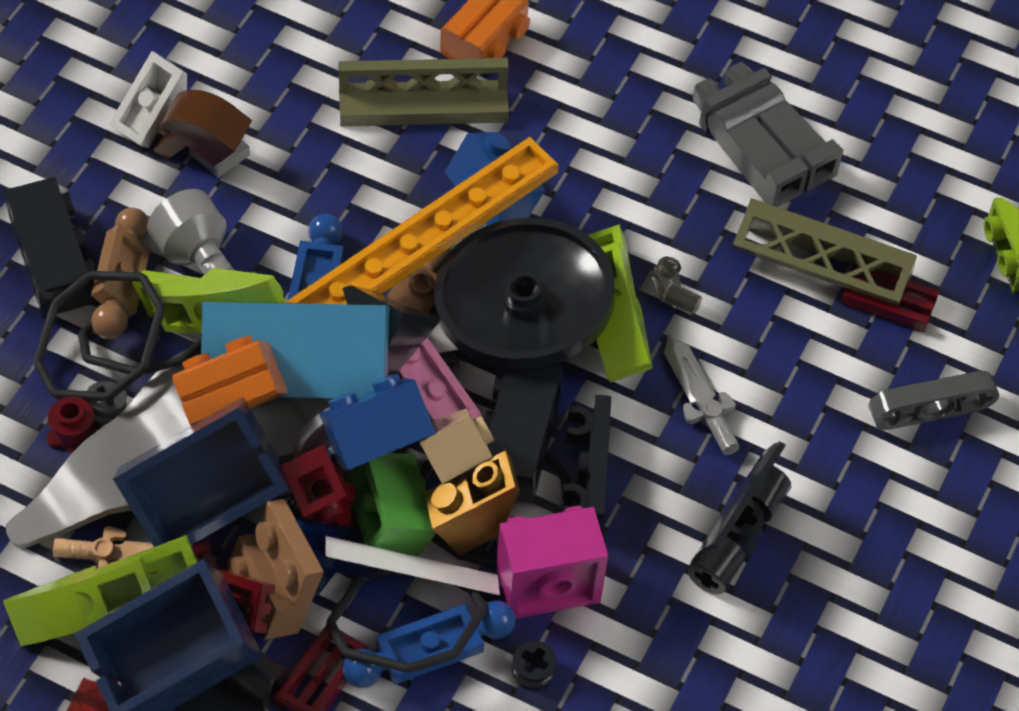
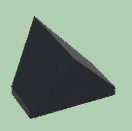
(406, 325)

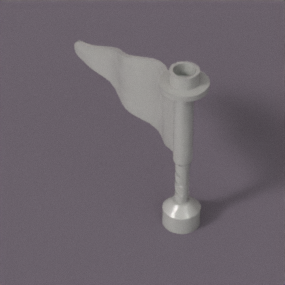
(83, 490)

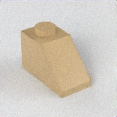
(457, 444)

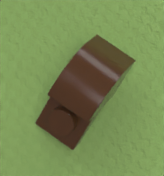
(202, 123)

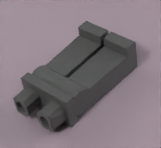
(765, 135)

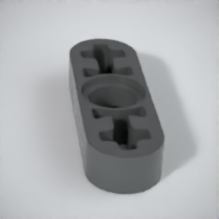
(933, 400)

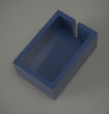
(202, 477)
(169, 642)

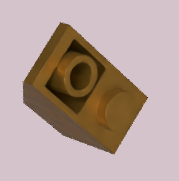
(473, 504)

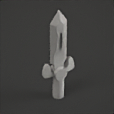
(701, 394)

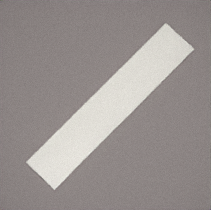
(412, 565)

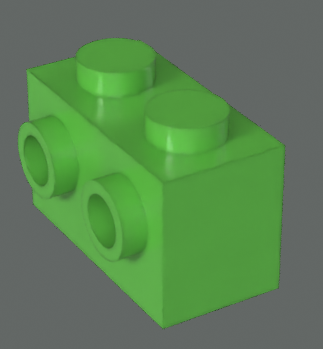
(392, 504)

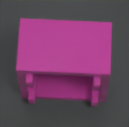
(551, 561)

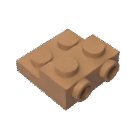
(283, 558)

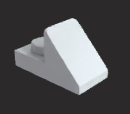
(149, 99)

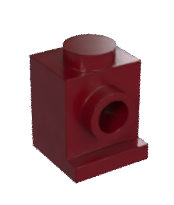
(306, 473)

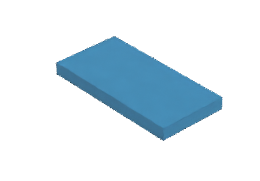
(316, 346)

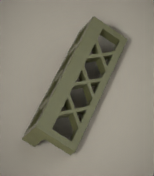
(423, 98)
(827, 242)

